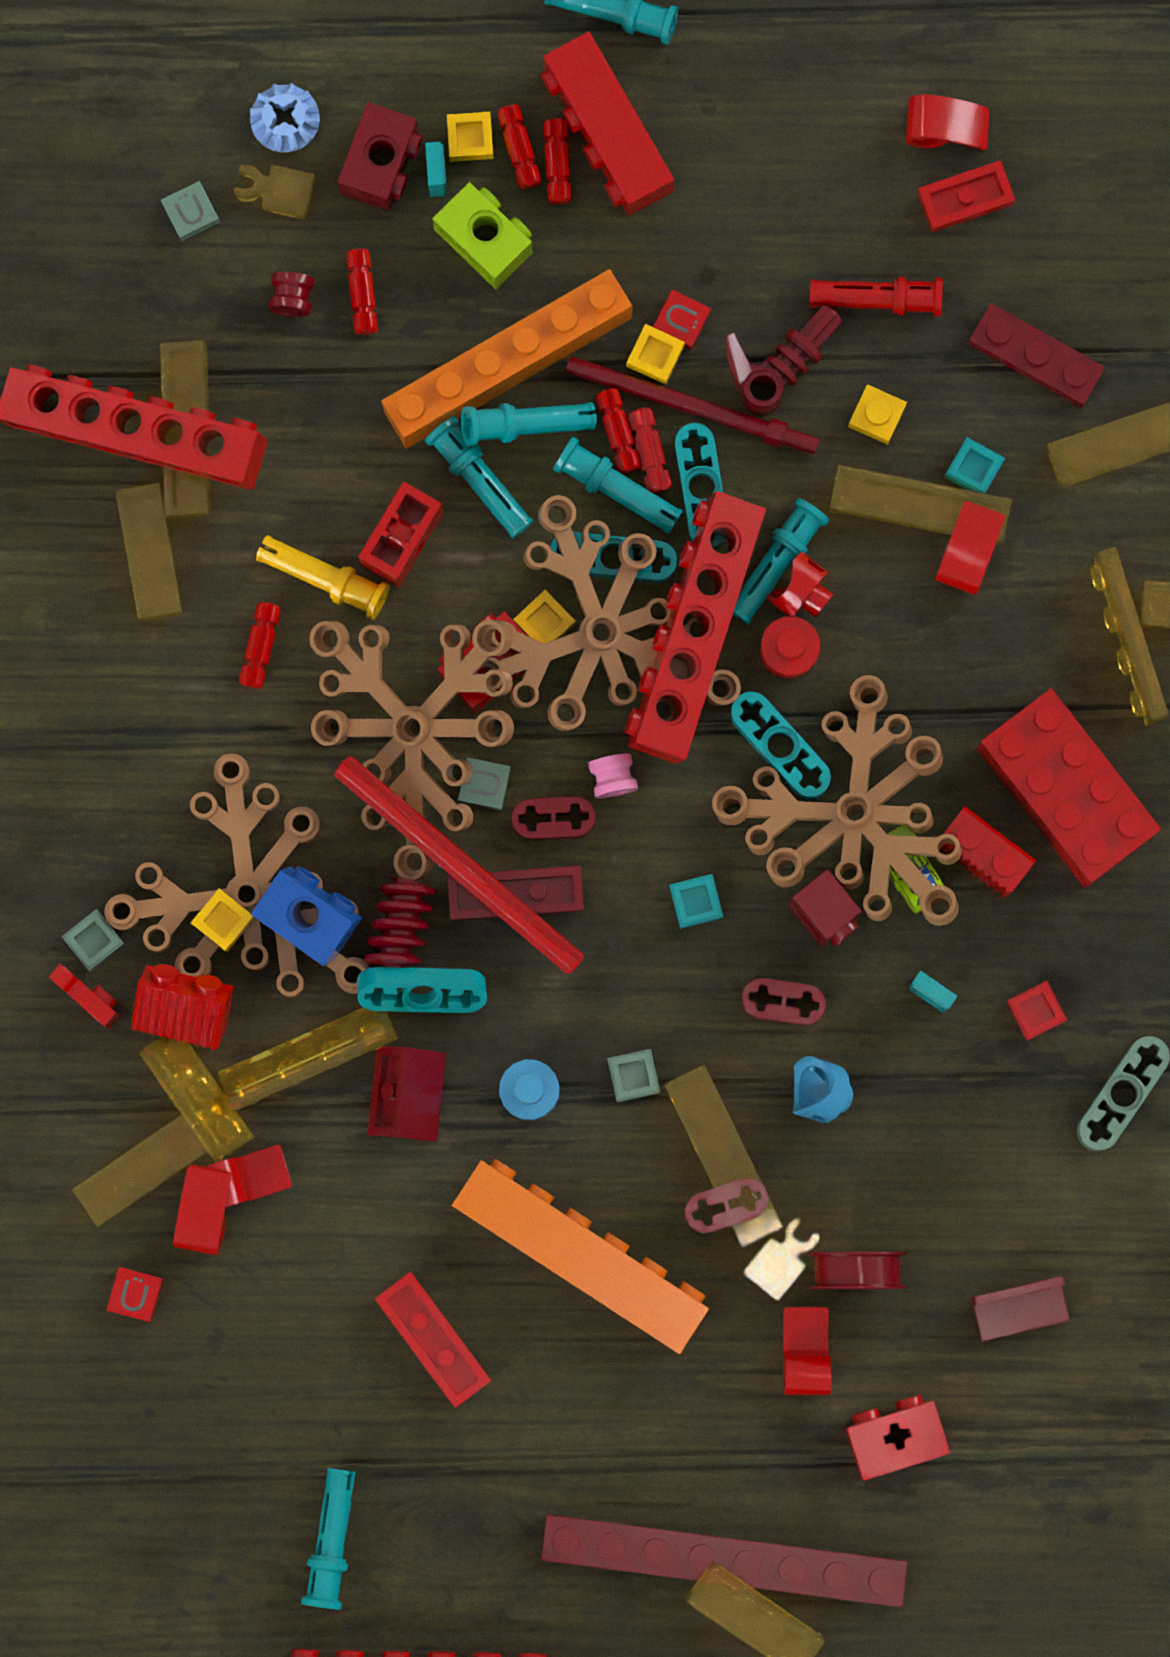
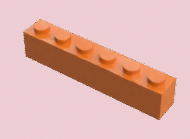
(508, 358)
(580, 1256)

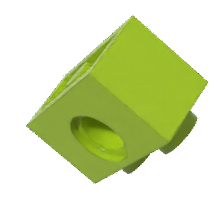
(493, 258)

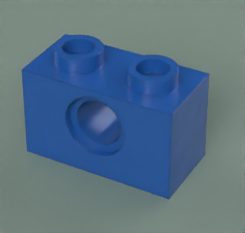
(281, 913)

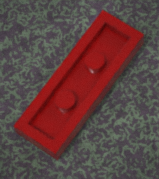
(433, 1339)

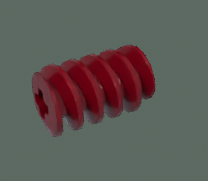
(400, 923)

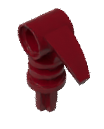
(782, 369)

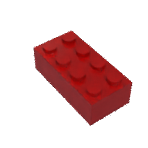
(1068, 788)

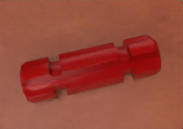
(519, 147)
(557, 161)
(362, 291)
(618, 431)
(649, 450)
(259, 645)

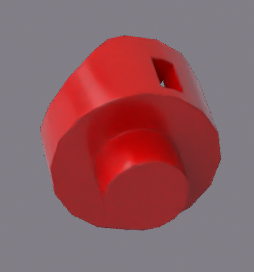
(804, 589)
(789, 647)

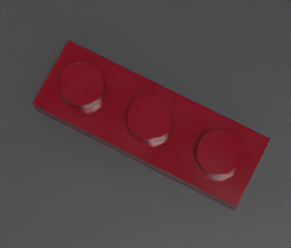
(1036, 355)
(541, 889)

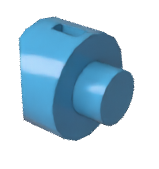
(529, 1089)
(820, 1089)

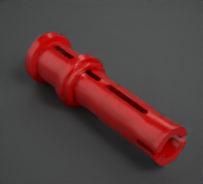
(897, 296)

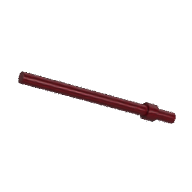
(774, 432)

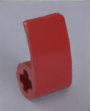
(941, 119)
(970, 547)
(255, 1175)
(202, 1210)
(806, 1351)

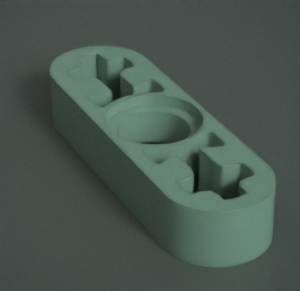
(1150, 1072)

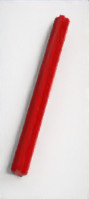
(459, 865)

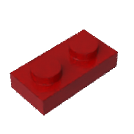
(966, 196)

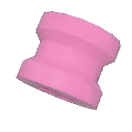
(613, 776)

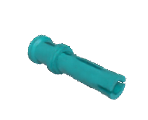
(631, 14)
(508, 423)
(467, 462)
(599, 475)
(787, 544)
(328, 1559)

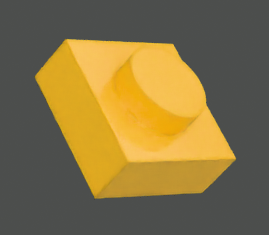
(470, 136)
(655, 354)
(877, 414)
(544, 619)
(222, 920)

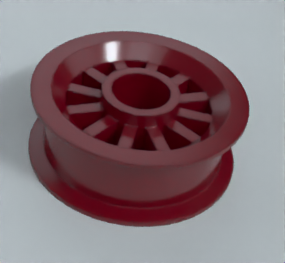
(857, 1270)

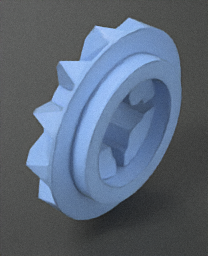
(284, 137)

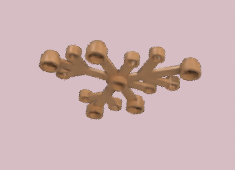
(575, 566)
(459, 677)
(238, 825)
(888, 849)

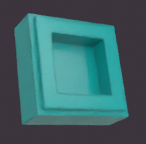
(436, 169)
(974, 467)
(696, 901)
(932, 992)

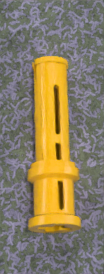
(341, 583)

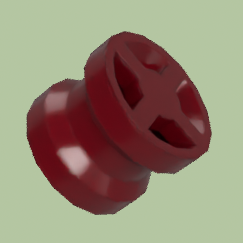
(291, 294)

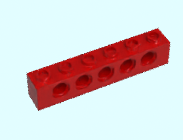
(235, 464)
(740, 525)

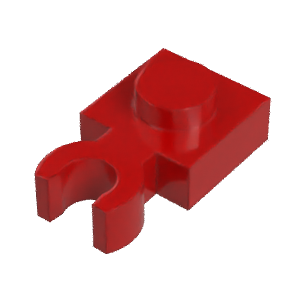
(95, 1002)

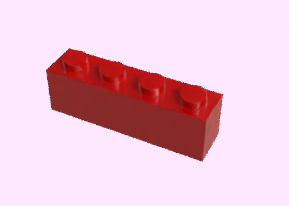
(607, 123)

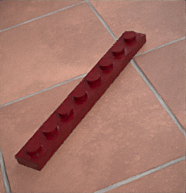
(754, 1562)

